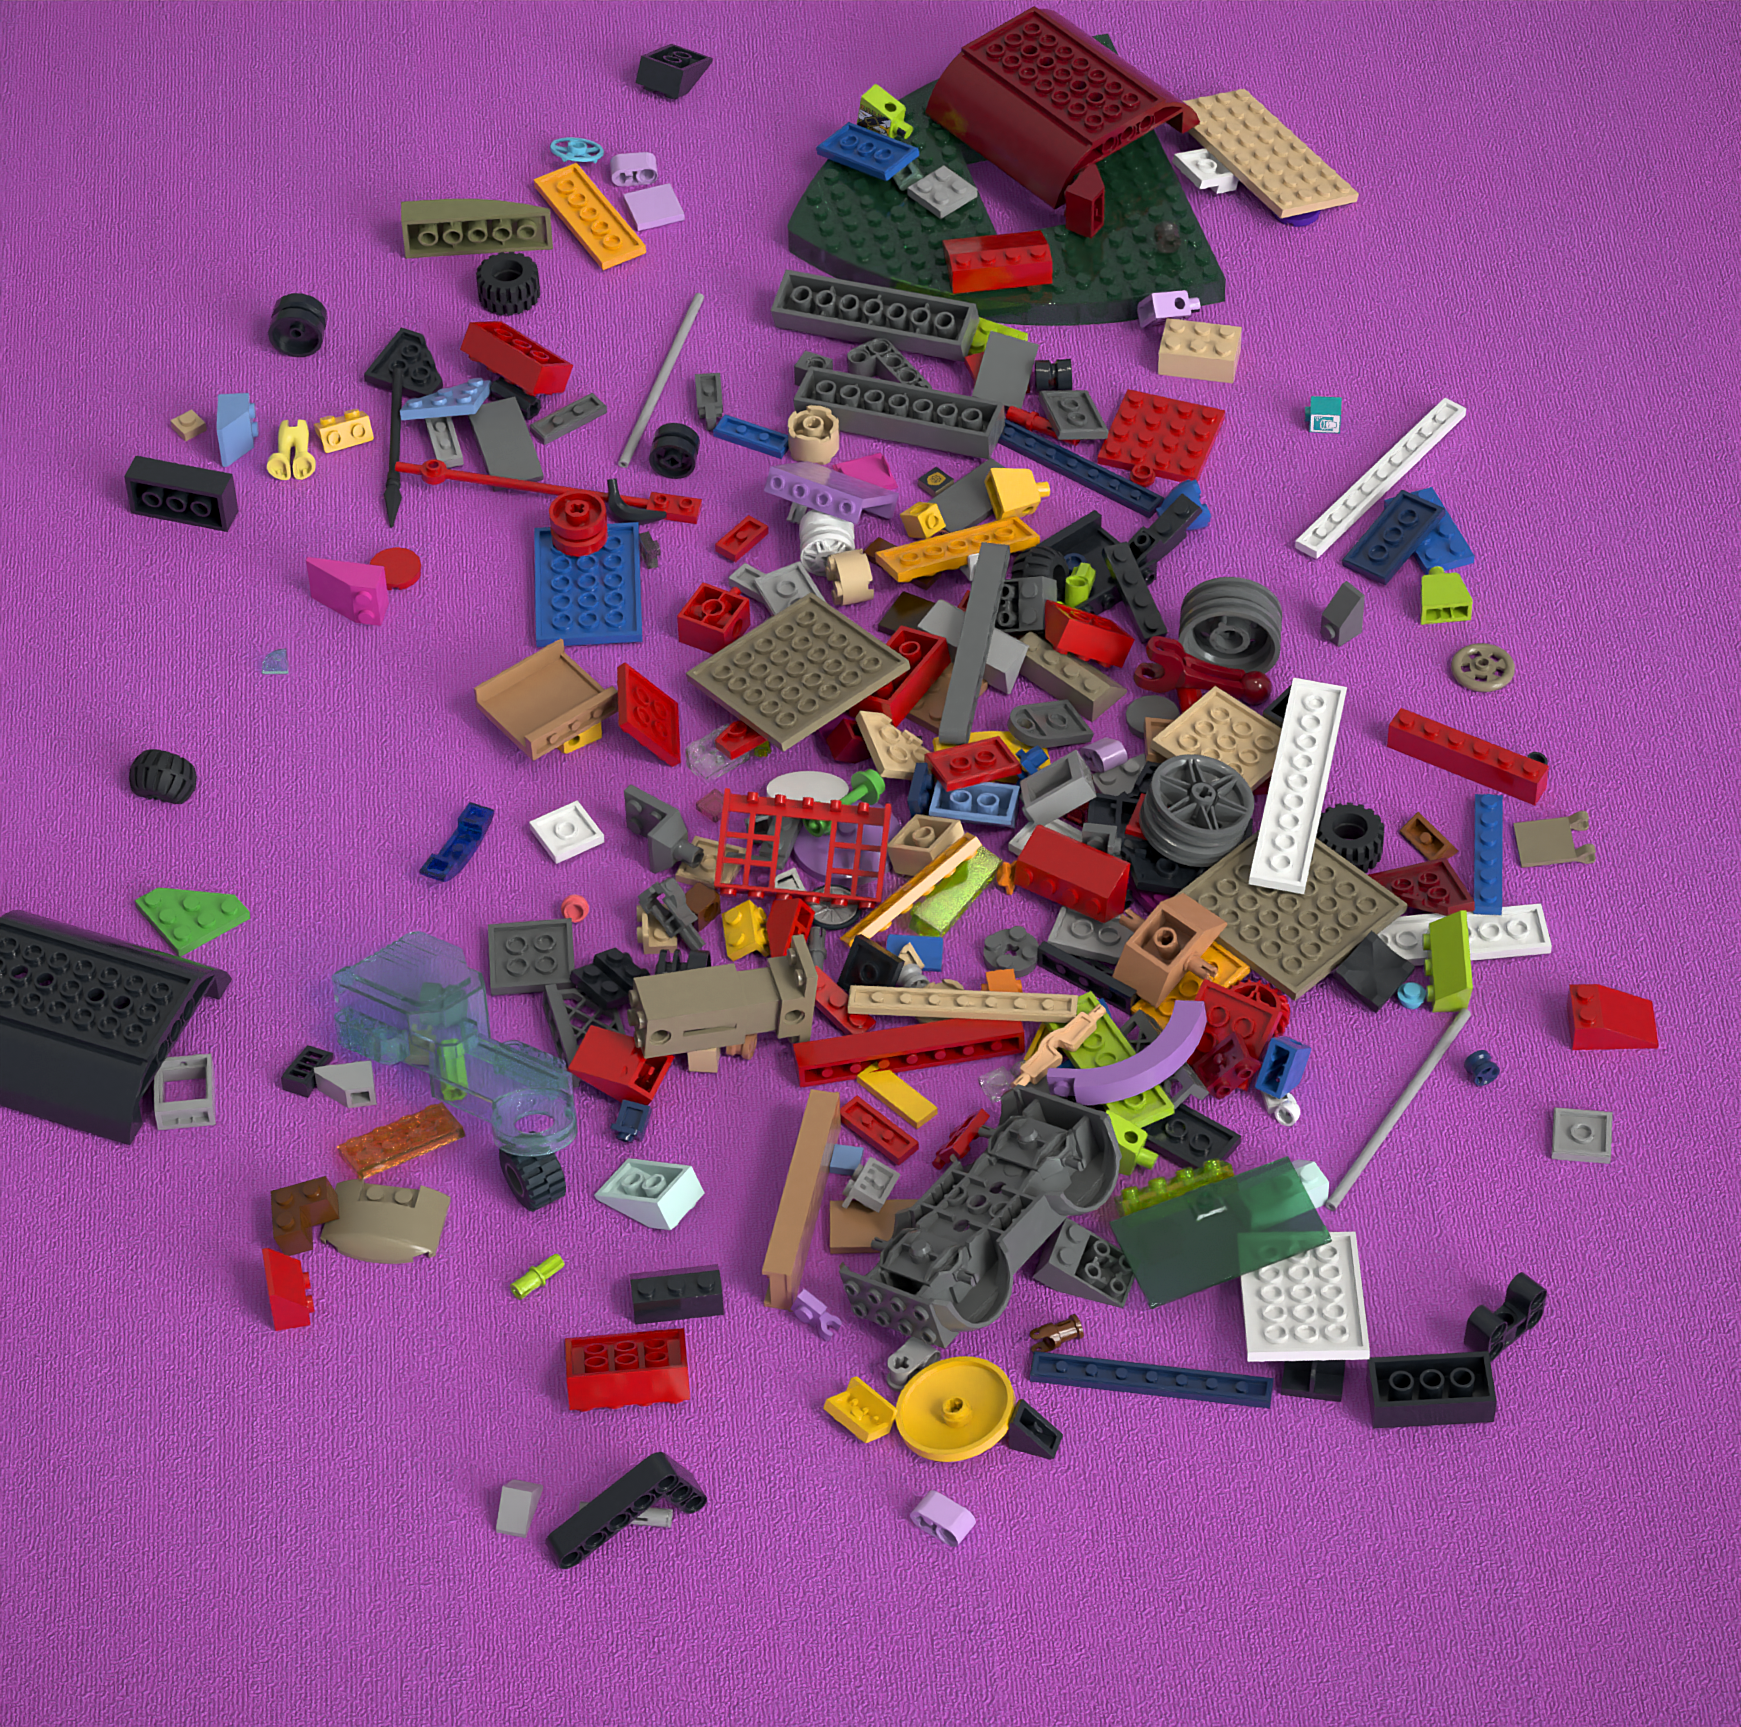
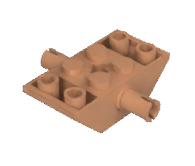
(1167, 947)

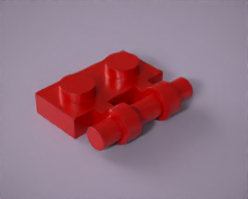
(960, 1139)

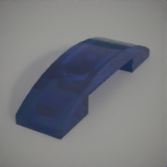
(461, 845)

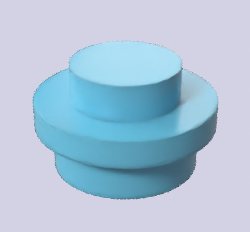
(1411, 995)

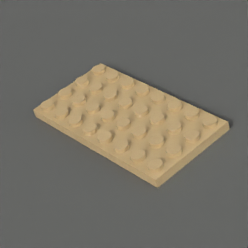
(1267, 155)

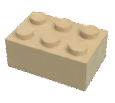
(1199, 350)

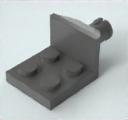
(662, 828)

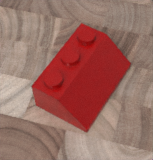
(1086, 635)

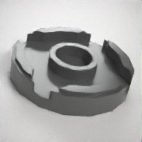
(1149, 706)

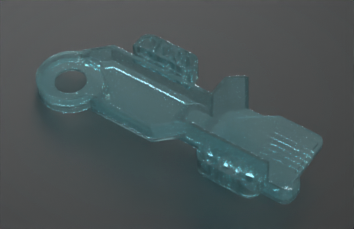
(432, 1012)

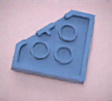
(452, 401)

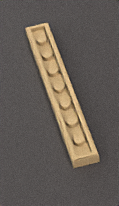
(962, 1004)

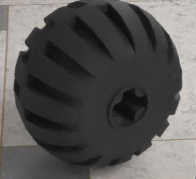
(1042, 562)
(162, 776)

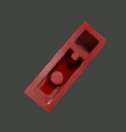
(785, 920)

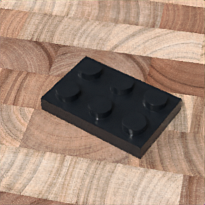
(1191, 1138)

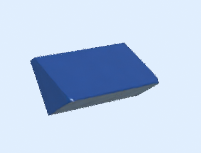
(928, 949)

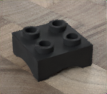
(1373, 972)

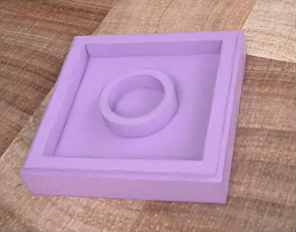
(653, 207)

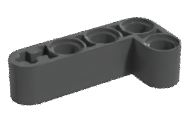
(885, 361)

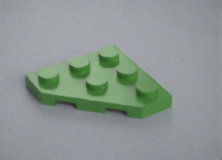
(190, 917)

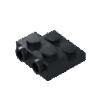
(608, 978)

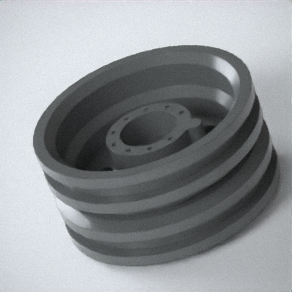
(1224, 616)
(1200, 799)

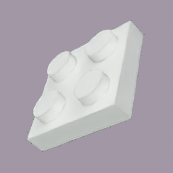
(566, 832)

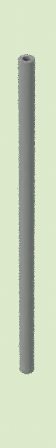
(661, 380)
(1397, 1110)

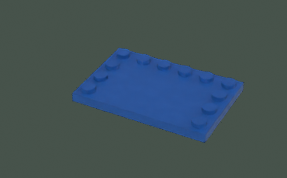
(589, 595)

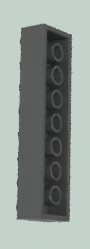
(871, 312)
(904, 412)

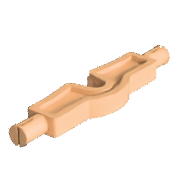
(1068, 1038)

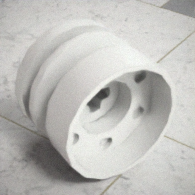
(821, 537)

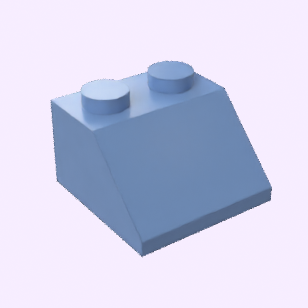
(235, 426)

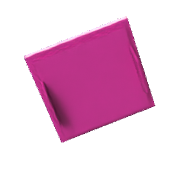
(871, 469)

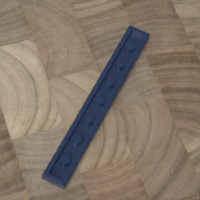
(1080, 469)
(1151, 1379)

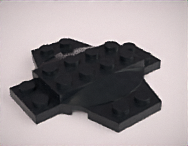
(1148, 867)

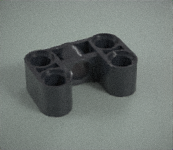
(1519, 1313)

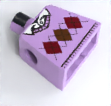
(1160, 306)

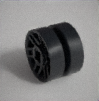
(674, 450)

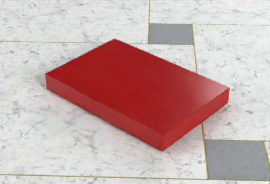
(972, 763)

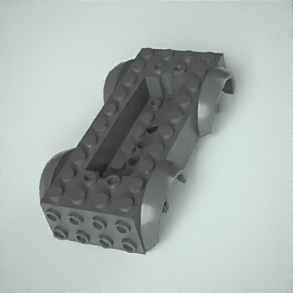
(942, 1280)

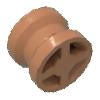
(746, 1050)

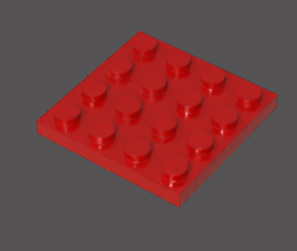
(1163, 434)

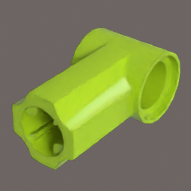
(1079, 584)

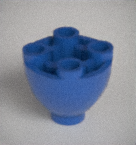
(1192, 491)

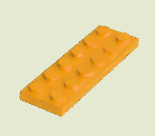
(589, 216)
(953, 549)

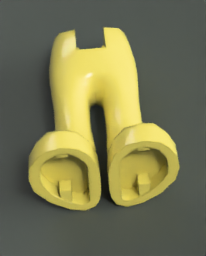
(303, 462)

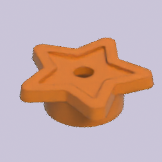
(1006, 876)

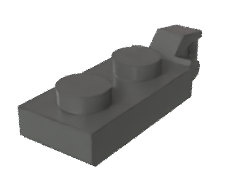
(709, 398)

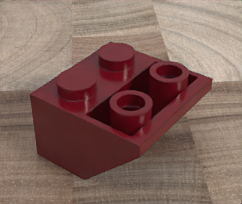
(1085, 203)

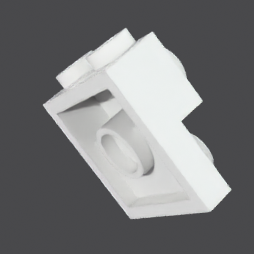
(1205, 171)

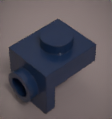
(631, 1121)

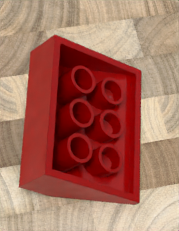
(998, 261)
(627, 1369)

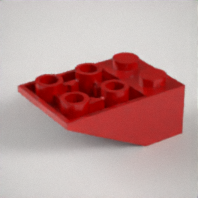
(618, 1067)

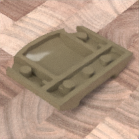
(386, 1222)

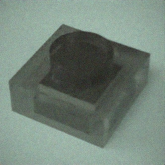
(649, 550)

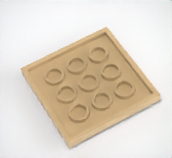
(1224, 731)

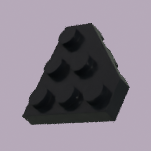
(411, 354)

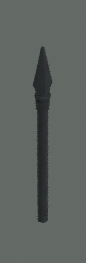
(392, 493)

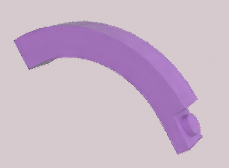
(1140, 1071)

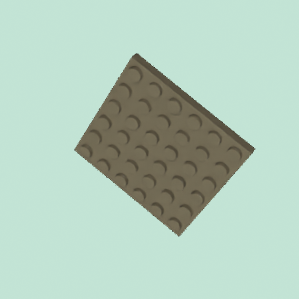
(797, 671)
(1289, 934)

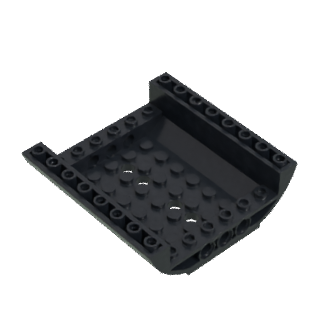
(80, 1056)

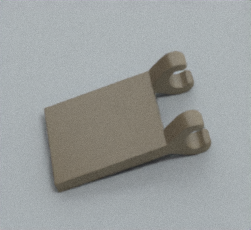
(1552, 841)

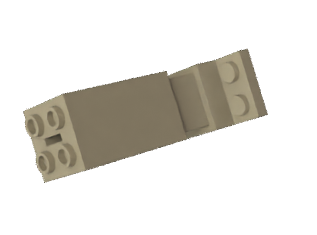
(723, 1005)

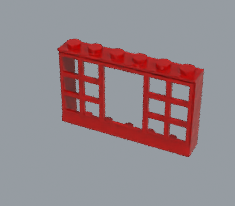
(802, 809)

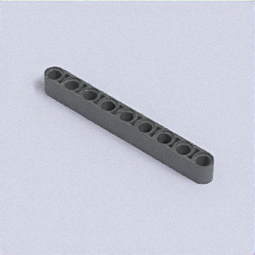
(974, 644)

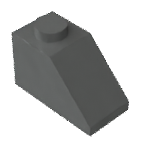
(1343, 615)

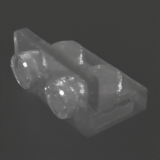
(707, 760)

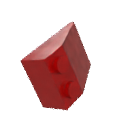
(1609, 1019)

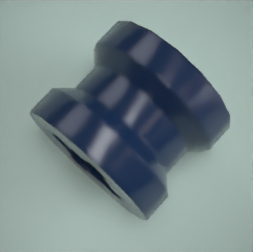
(1481, 1067)

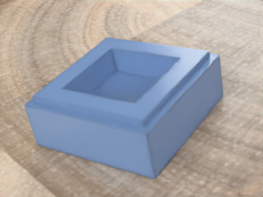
(845, 1159)

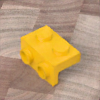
(344, 431)
(745, 930)
(862, 1411)

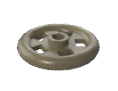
(1485, 650)

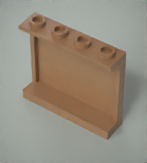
(544, 700)

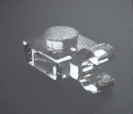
(998, 1081)

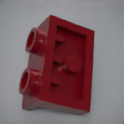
(1226, 1066)

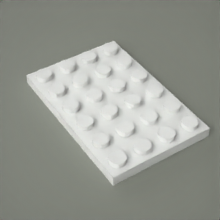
(1307, 1306)

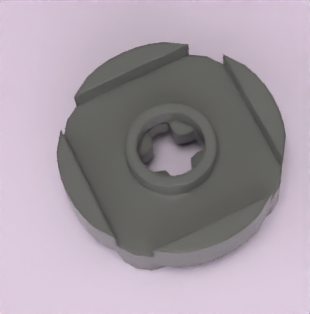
(1007, 940)

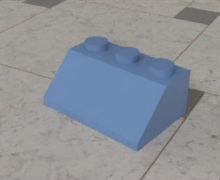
(978, 804)

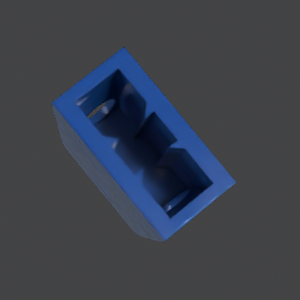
(1284, 1060)

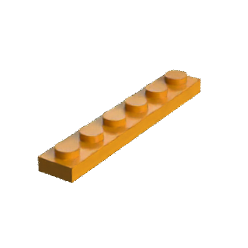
(919, 885)

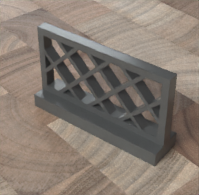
(559, 1021)

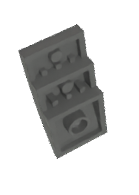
(505, 441)

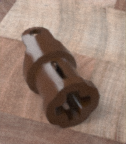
(1056, 1334)

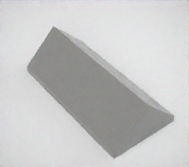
(1005, 651)

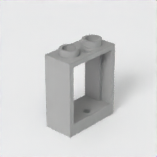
(1057, 789)
(188, 1112)

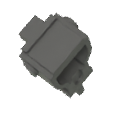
(678, 917)

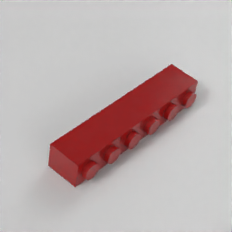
(1467, 756)

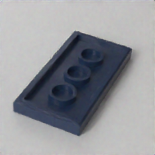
(1393, 537)

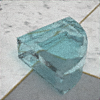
(276, 662)

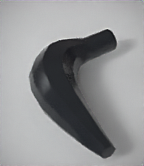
(626, 514)

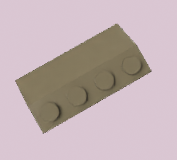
(1069, 677)

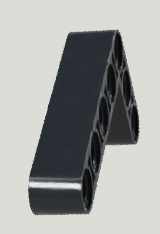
(621, 1504)

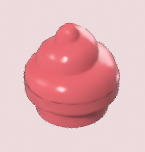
(574, 907)

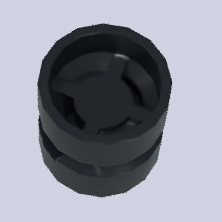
(1053, 375)

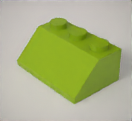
(1448, 963)

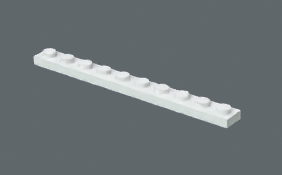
(1380, 478)

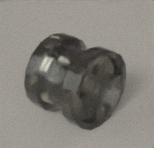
(1167, 237)

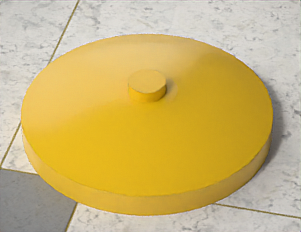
(955, 1408)

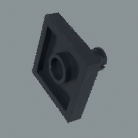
(869, 965)

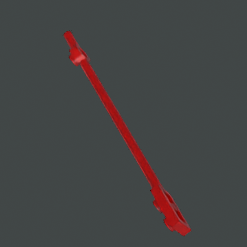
(435, 472)

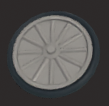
(832, 917)

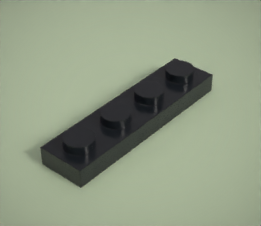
(1134, 591)

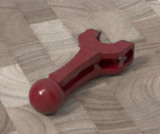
(1179, 669)

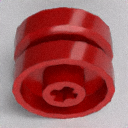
(578, 523)

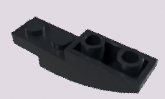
(1165, 532)

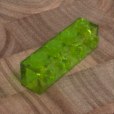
(954, 895)
(1162, 1190)

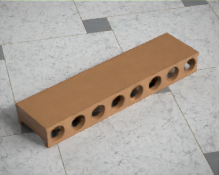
(801, 1199)

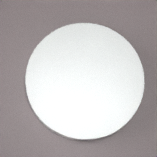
(811, 784)

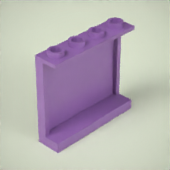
(829, 491)

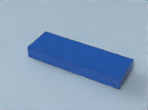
(752, 436)

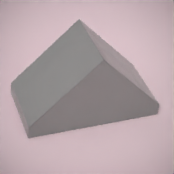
(517, 1507)

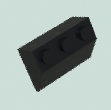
(676, 1294)

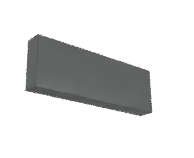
(568, 418)

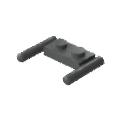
(789, 832)

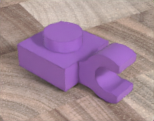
(814, 1312)

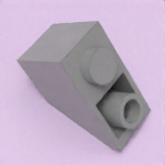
(348, 1083)

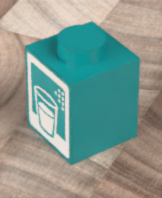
(1324, 414)

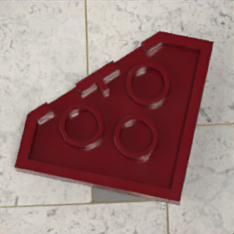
(1428, 887)

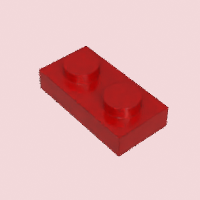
(741, 538)

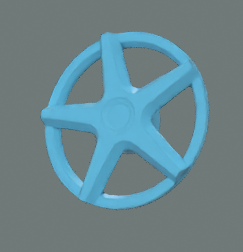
(577, 150)

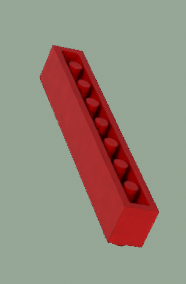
(906, 1048)

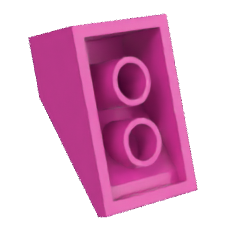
(349, 589)

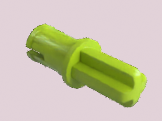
(536, 1276)

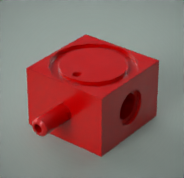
(713, 618)

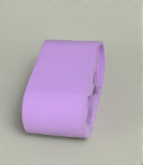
(633, 169)
(1104, 755)
(943, 1518)

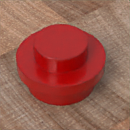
(1142, 475)

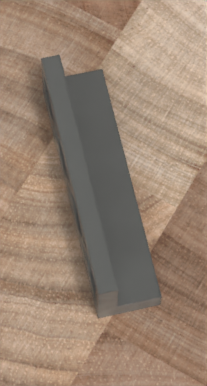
(1185, 1075)

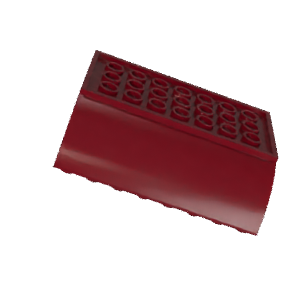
(1048, 101)

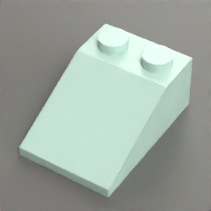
(652, 1192)

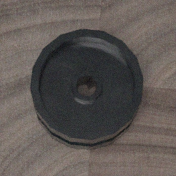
(297, 325)

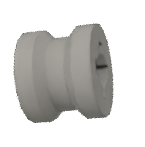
(912, 977)

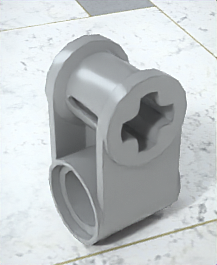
(909, 1361)

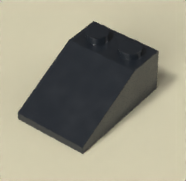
(671, 70)

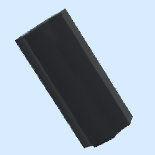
(528, 404)

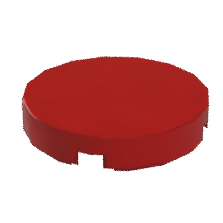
(400, 566)

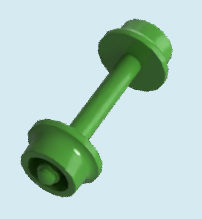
(866, 787)

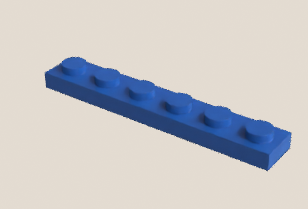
(1488, 854)

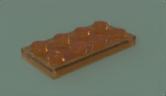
(400, 1141)

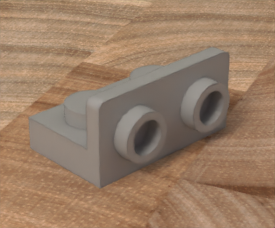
(870, 1184)

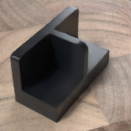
(1314, 1379)

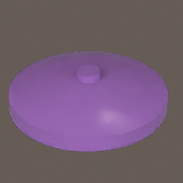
(812, 851)

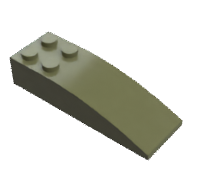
(473, 227)

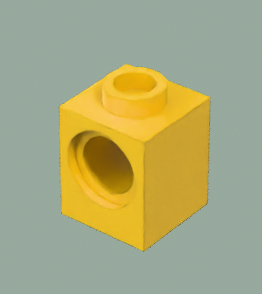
(922, 520)

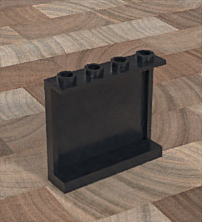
(1088, 539)

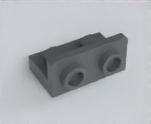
(1102, 838)

